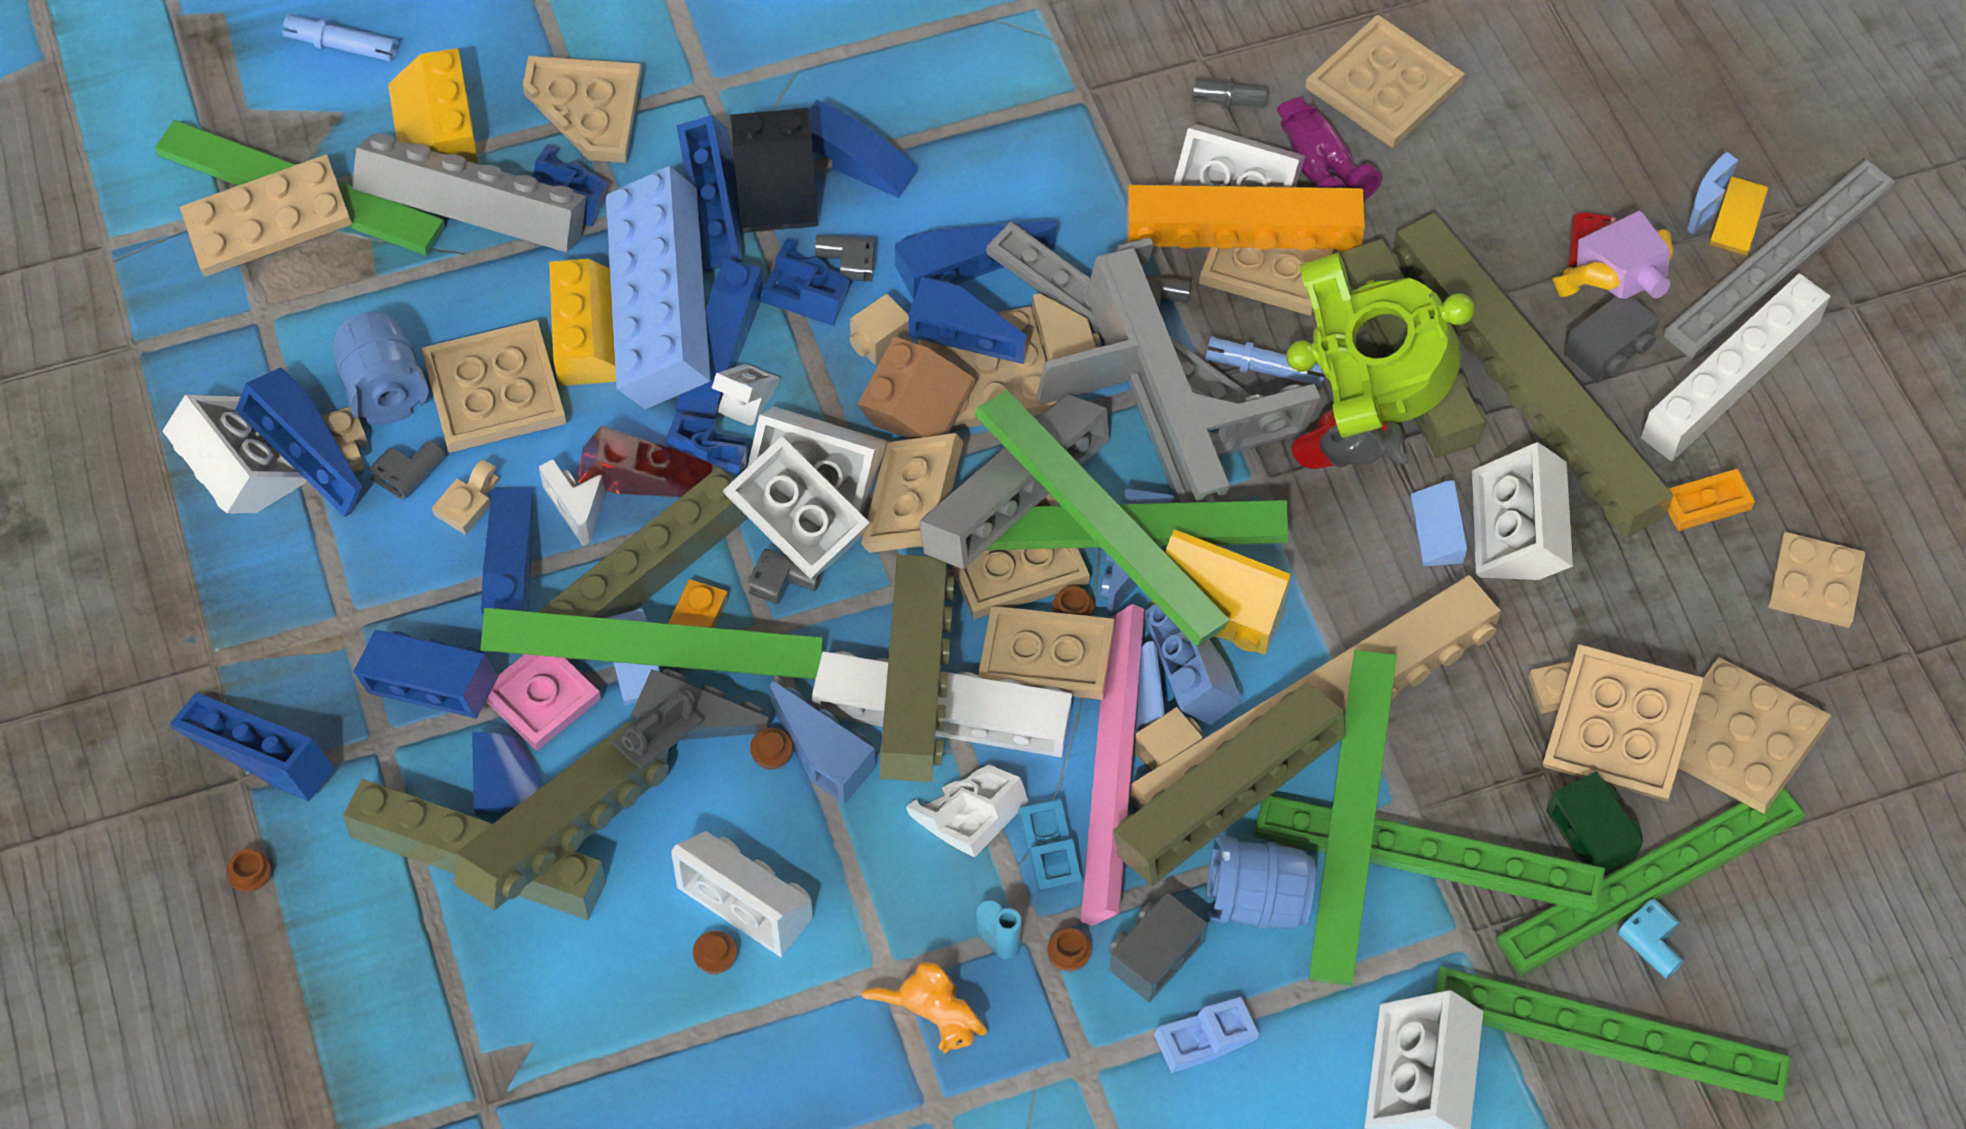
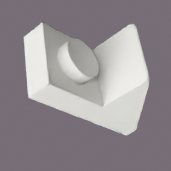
(744, 392)
(576, 504)

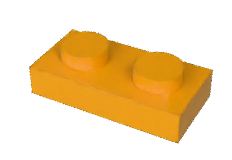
(1709, 499)
(699, 605)

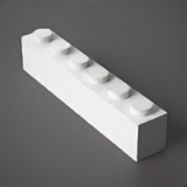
(1735, 367)
(975, 711)

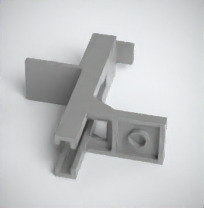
(1144, 356)

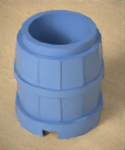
(378, 368)
(1260, 884)

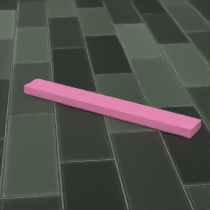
(1112, 769)

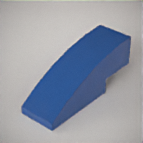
(858, 150)

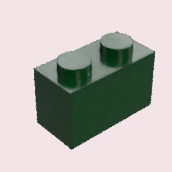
(1595, 823)

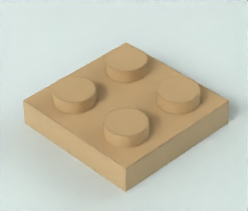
(1816, 579)

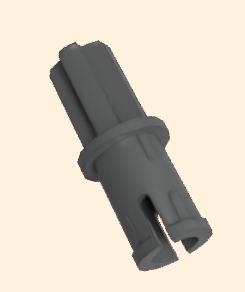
(1229, 93)

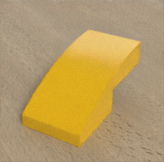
(1739, 216)

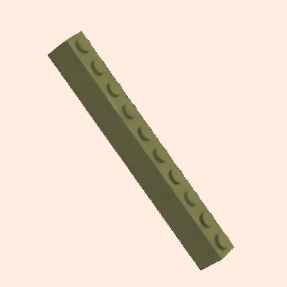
(1536, 380)

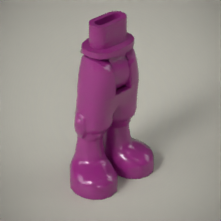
(1324, 150)

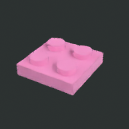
(541, 697)

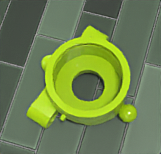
(1380, 388)

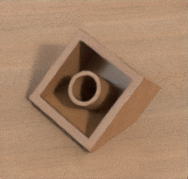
(915, 391)

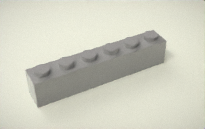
(469, 192)
(1005, 490)

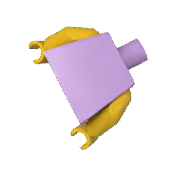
(1621, 259)

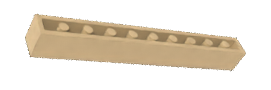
(1421, 640)

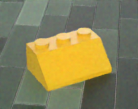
(433, 105)
(582, 322)
(1239, 586)

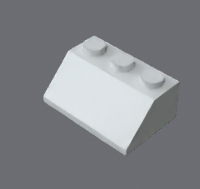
(1230, 160)
(229, 454)
(840, 455)
(797, 508)
(1522, 515)
(741, 891)
(1425, 1063)

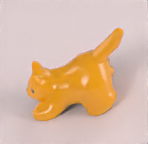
(933, 997)

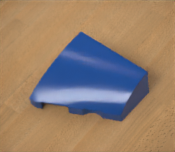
(573, 175)
(805, 285)
(698, 438)
(501, 774)

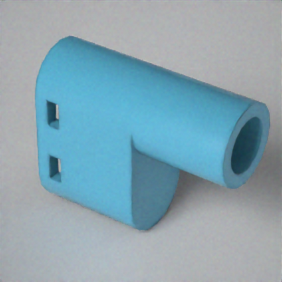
(999, 928)
(1647, 934)

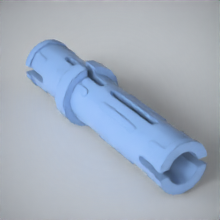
(325, 35)
(1259, 360)

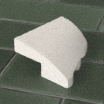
(972, 809)

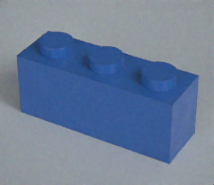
(426, 673)

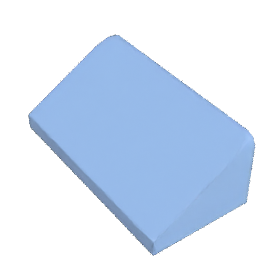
(1439, 525)
(1149, 697)

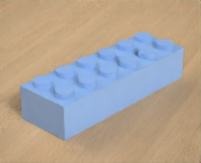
(657, 288)

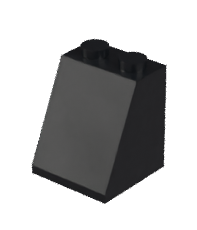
(774, 170)

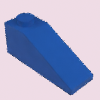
(959, 320)

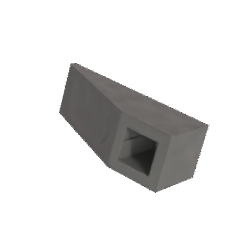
(719, 715)

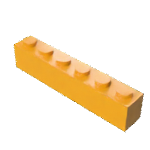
(1246, 217)

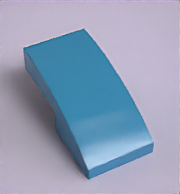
(1049, 845)

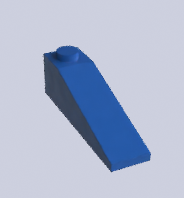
(711, 170)
(957, 253)
(728, 322)
(294, 428)
(508, 550)
(256, 745)

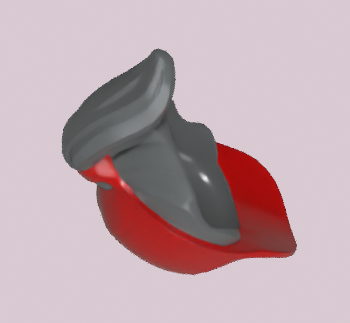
(1327, 448)

